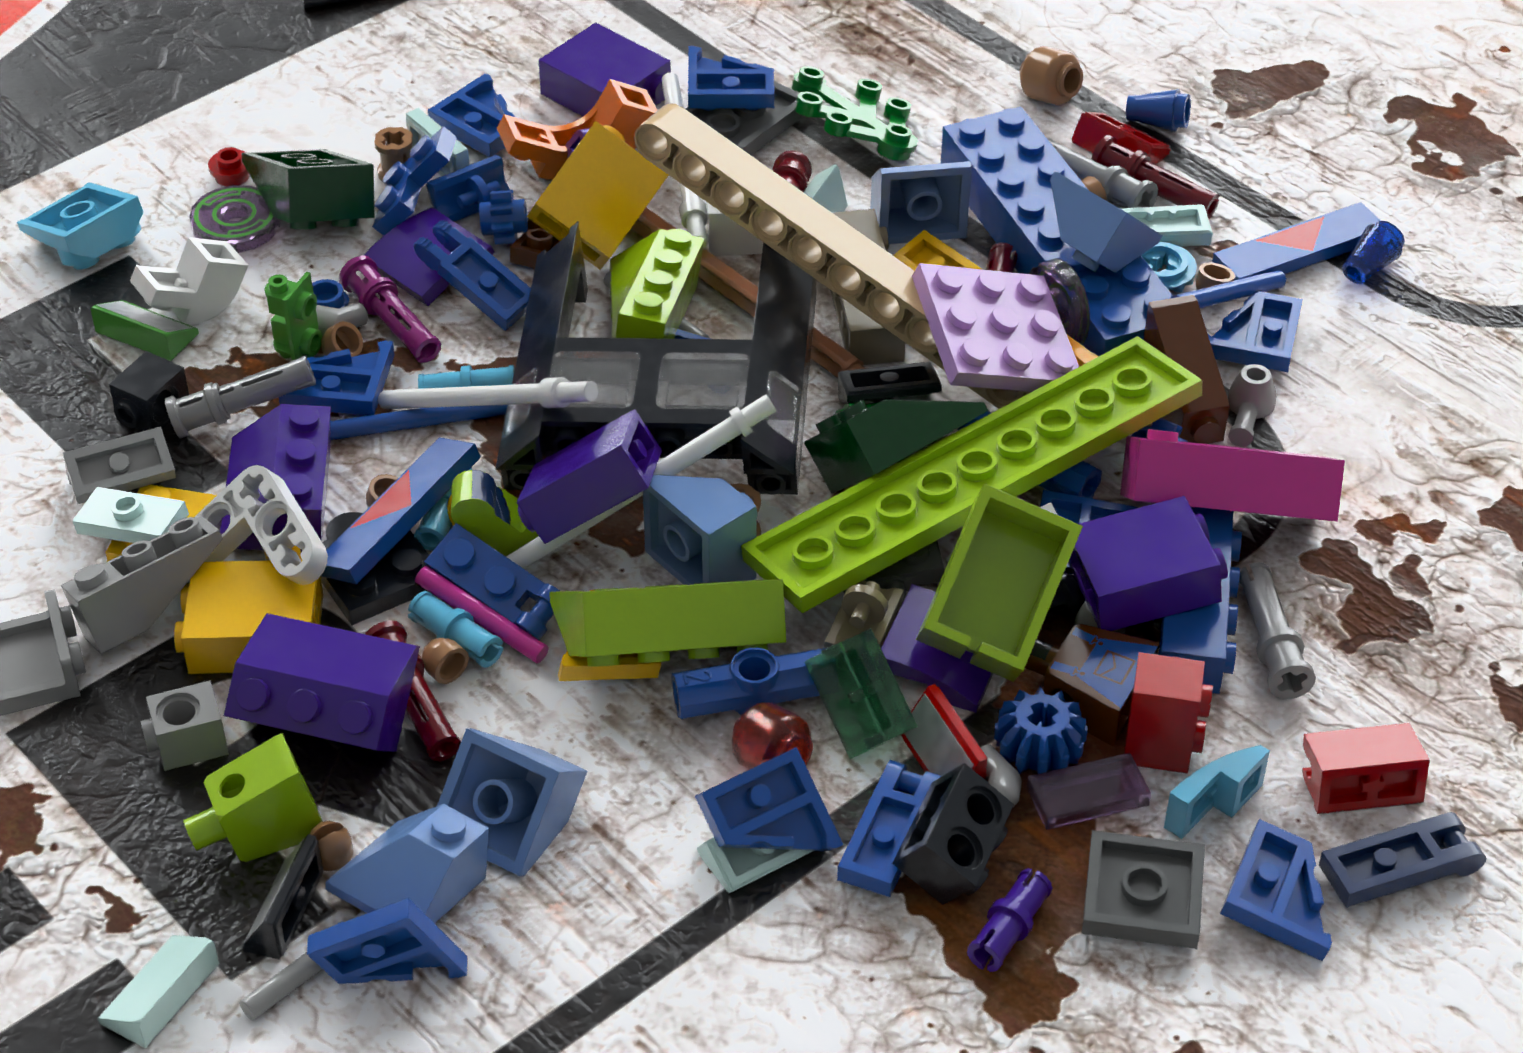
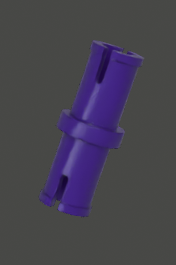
(1009, 920)

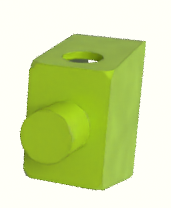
(256, 803)

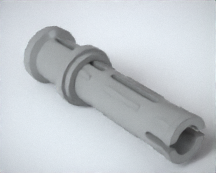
(1118, 185)
(218, 402)
(1278, 645)

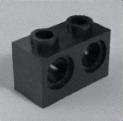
(954, 835)

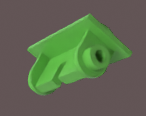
(295, 317)

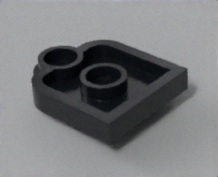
(385, 585)

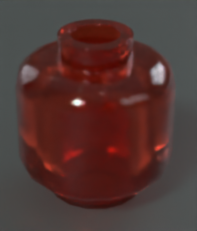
(767, 733)

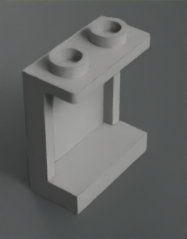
(37, 659)

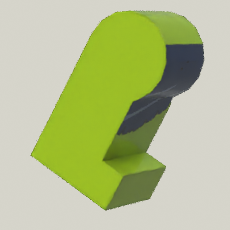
(488, 512)

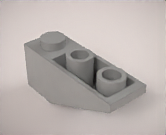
(135, 588)

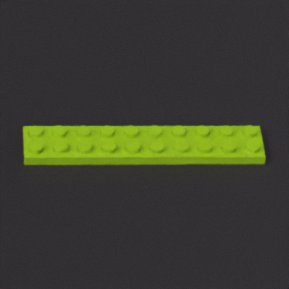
(936, 487)

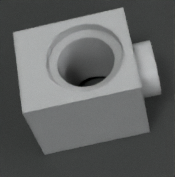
(185, 726)

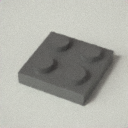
(1144, 889)

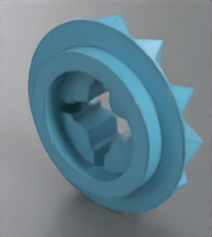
(1179, 265)

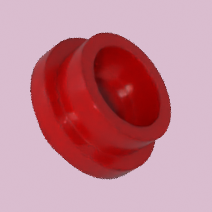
(228, 167)

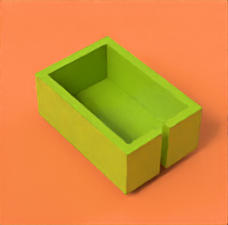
(999, 582)

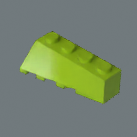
(654, 284)
(670, 619)

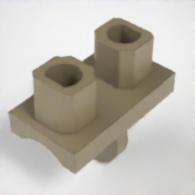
(865, 608)

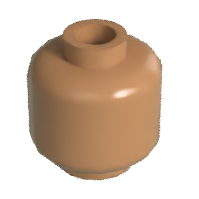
(1051, 75)

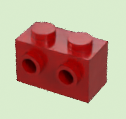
(1165, 712)

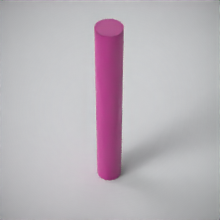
(482, 614)

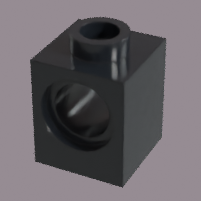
(142, 390)

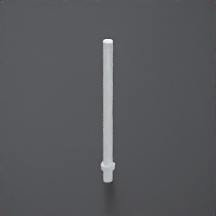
(738, 423)

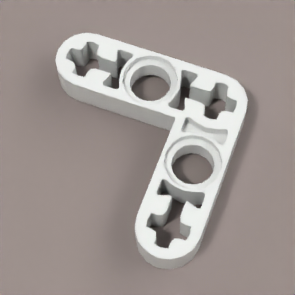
(252, 516)

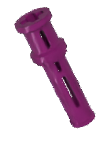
(418, 338)

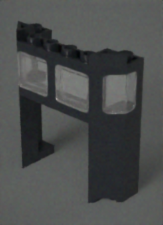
(671, 383)

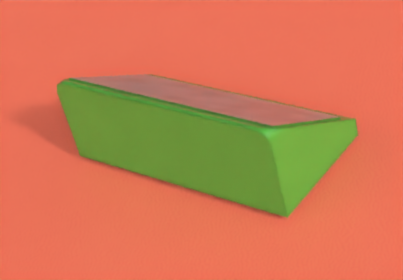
(142, 328)

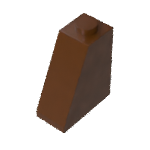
(1180, 333)

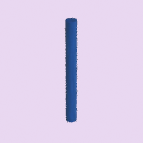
(1237, 289)
(410, 419)

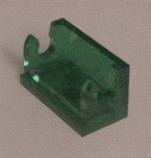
(860, 694)

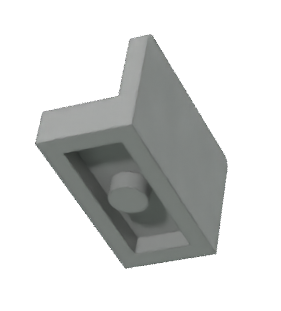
(119, 464)

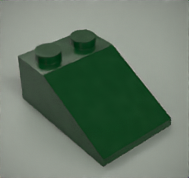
(313, 186)
(870, 439)

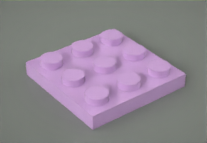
(994, 327)

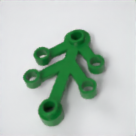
(893, 140)

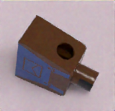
(1096, 671)

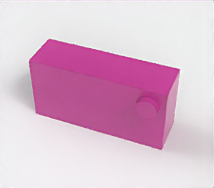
(1231, 477)

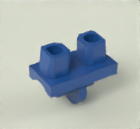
(462, 190)

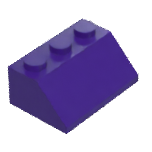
(294, 446)
(323, 682)

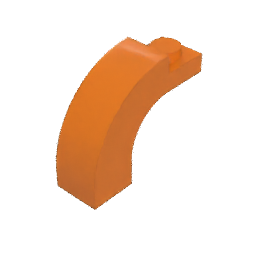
(618, 106)

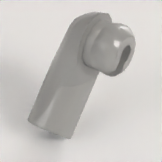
(328, 316)
(1002, 774)

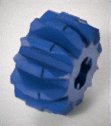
(1040, 731)

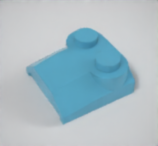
(86, 224)

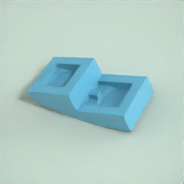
(1220, 784)

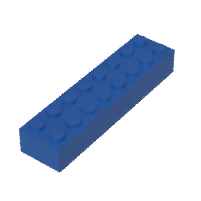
(1017, 207)

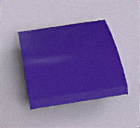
(400, 263)
(911, 659)

